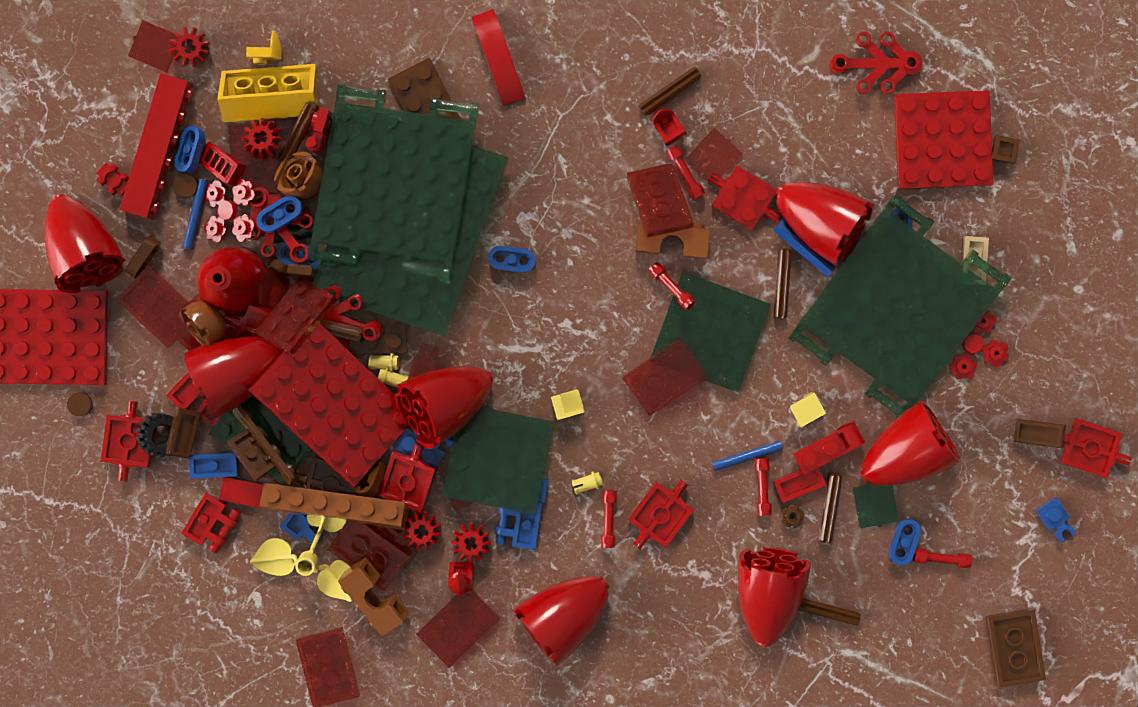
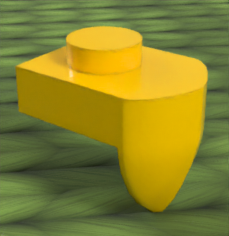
(261, 55)

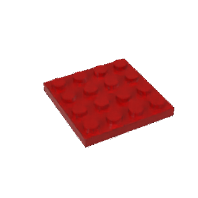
(943, 139)

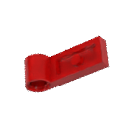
(829, 447)

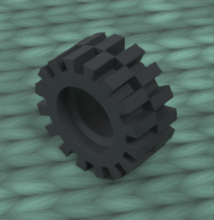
(146, 431)

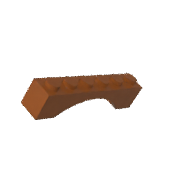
(334, 505)

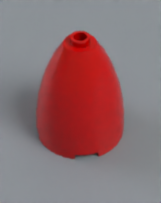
(824, 217)
(79, 246)
(230, 279)
(228, 370)
(442, 401)
(909, 450)
(768, 597)
(563, 615)

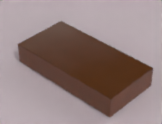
(304, 271)
(182, 433)
(1039, 433)

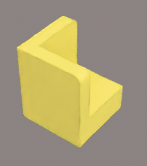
(567, 404)
(807, 409)

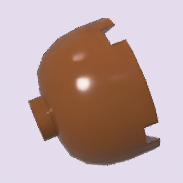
(299, 176)
(205, 322)

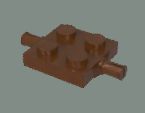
(324, 478)

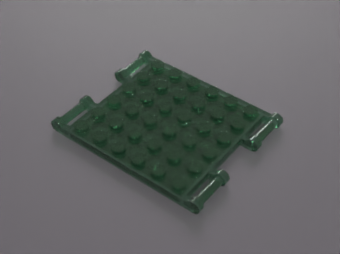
(394, 182)
(899, 306)

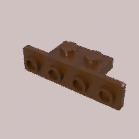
(256, 452)

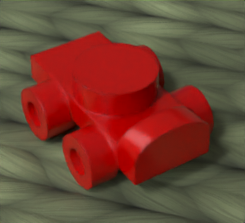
(109, 175)

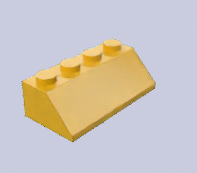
(267, 92)

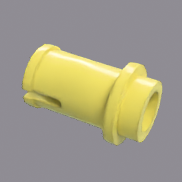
(384, 361)
(391, 378)
(589, 482)

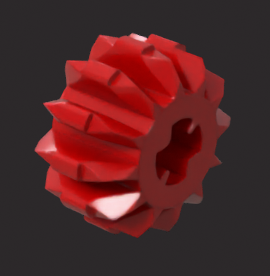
(182, 52)
(262, 147)
(416, 524)
(463, 543)

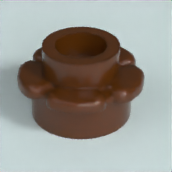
(787, 512)

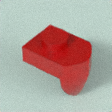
(668, 126)
(460, 577)

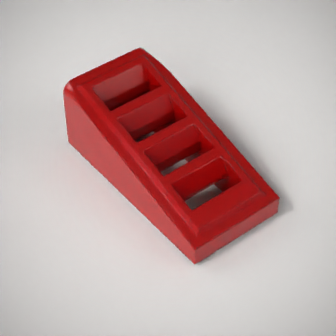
(234, 172)

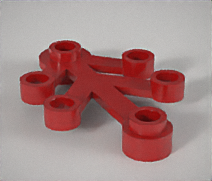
(879, 62)
(284, 232)
(336, 316)

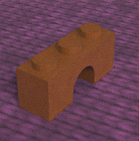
(693, 240)
(382, 613)

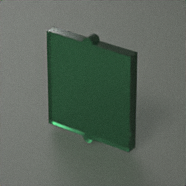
(875, 505)

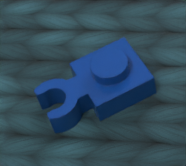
(1053, 517)

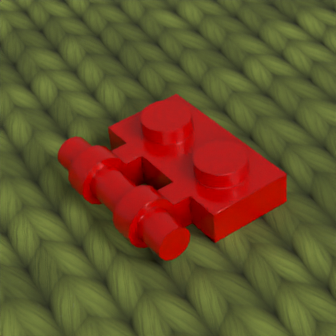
(322, 125)
(204, 519)

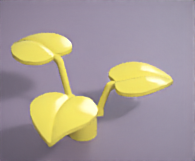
(276, 559)

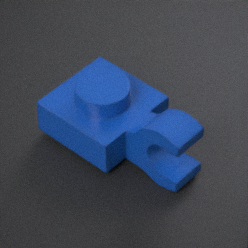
(298, 526)

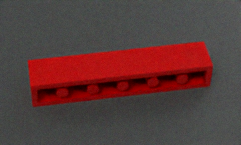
(156, 146)

